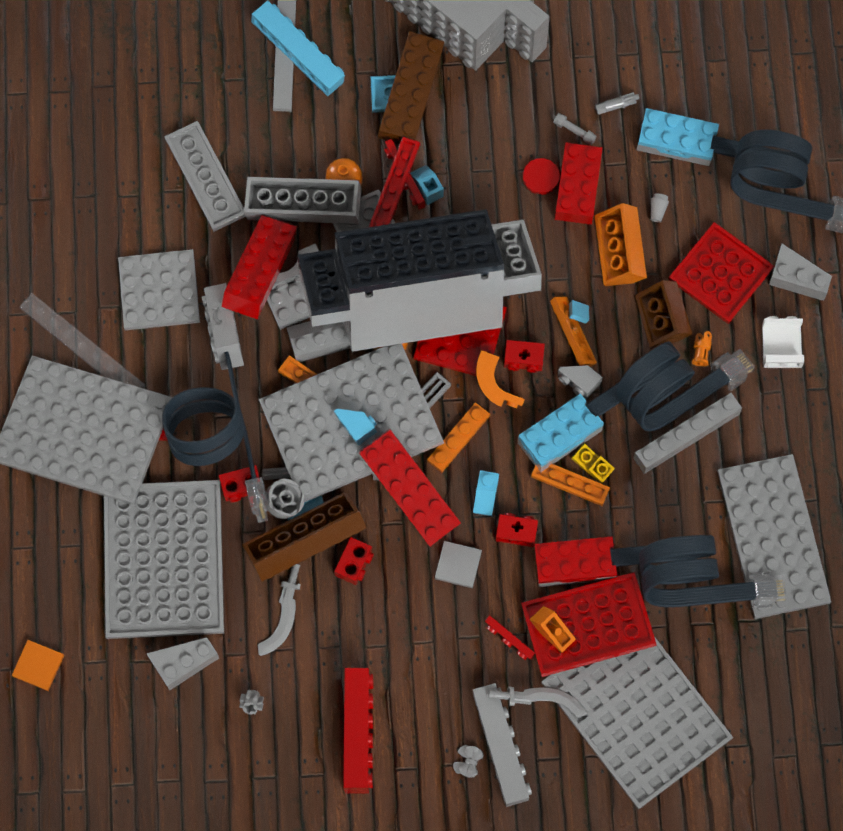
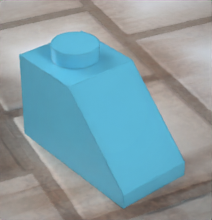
(357, 424)
(486, 493)

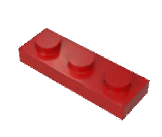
(509, 639)

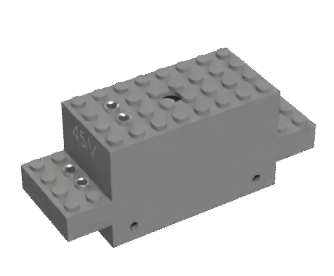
(480, 26)

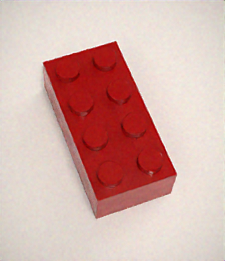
(578, 183)

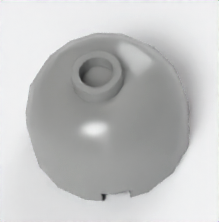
(284, 498)

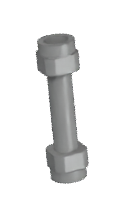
(561, 121)

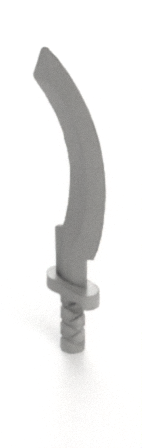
(287, 616)
(540, 694)

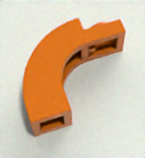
(485, 377)

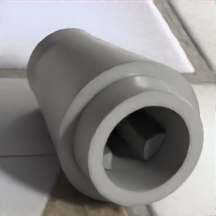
(658, 207)

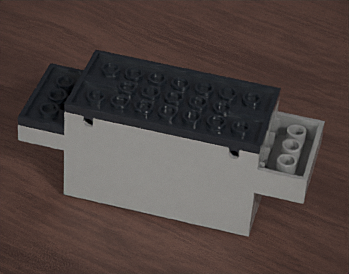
(419, 278)

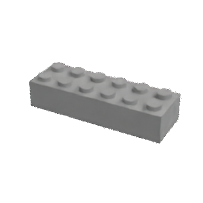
(303, 200)

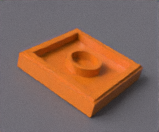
(38, 665)

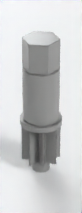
(616, 103)

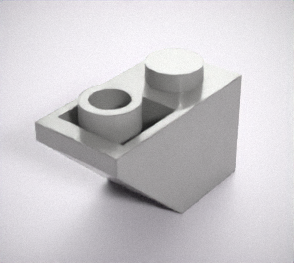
(580, 378)

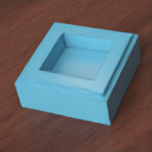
(579, 311)

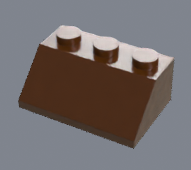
(663, 313)

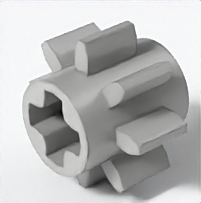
(251, 702)

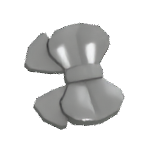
(468, 767)

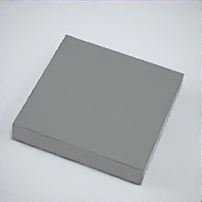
(458, 564)

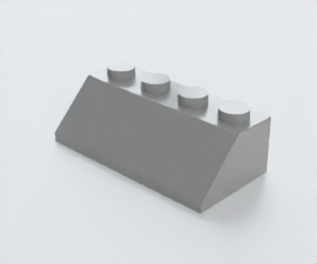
(317, 341)

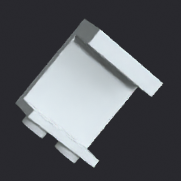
(782, 342)

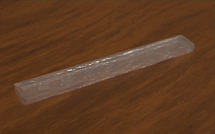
(77, 341)

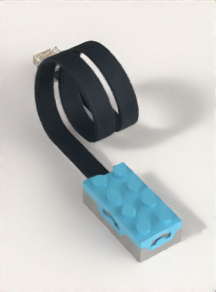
(697, 141)
(657, 376)

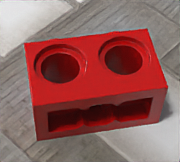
(238, 478)
(348, 559)

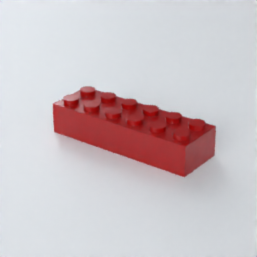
(259, 267)
(409, 487)
(356, 731)

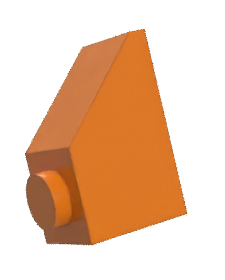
(552, 628)

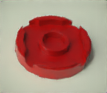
(541, 176)

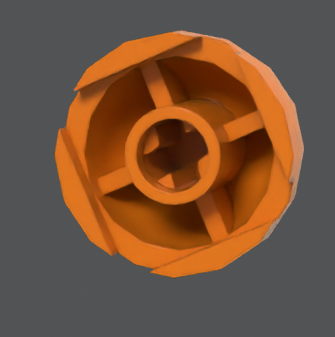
(344, 170)

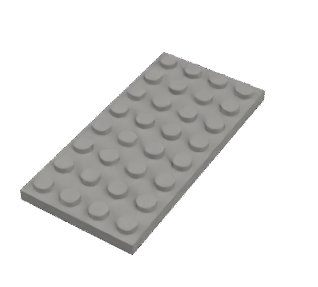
(774, 531)

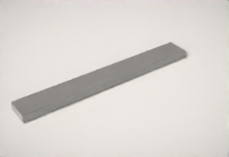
(284, 66)

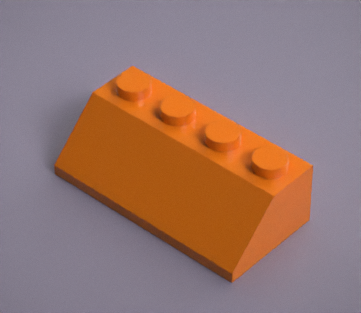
(620, 245)

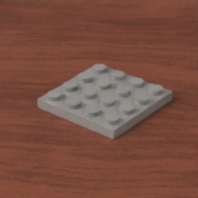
(159, 289)

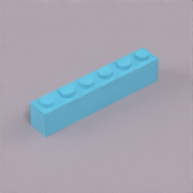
(298, 48)

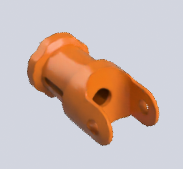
(701, 348)

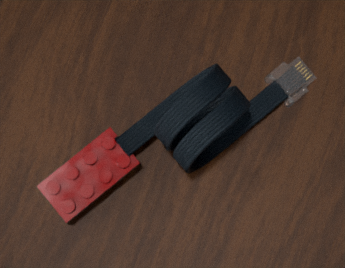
(597, 561)

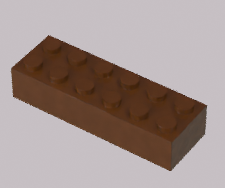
(411, 88)
(304, 536)

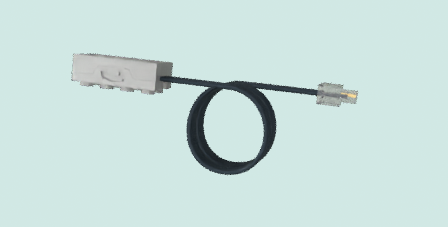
(228, 353)

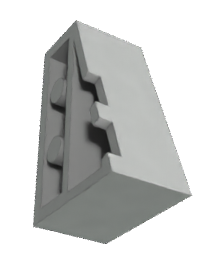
(799, 275)
(182, 661)

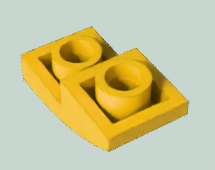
(592, 463)

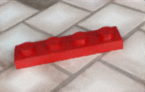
(415, 195)

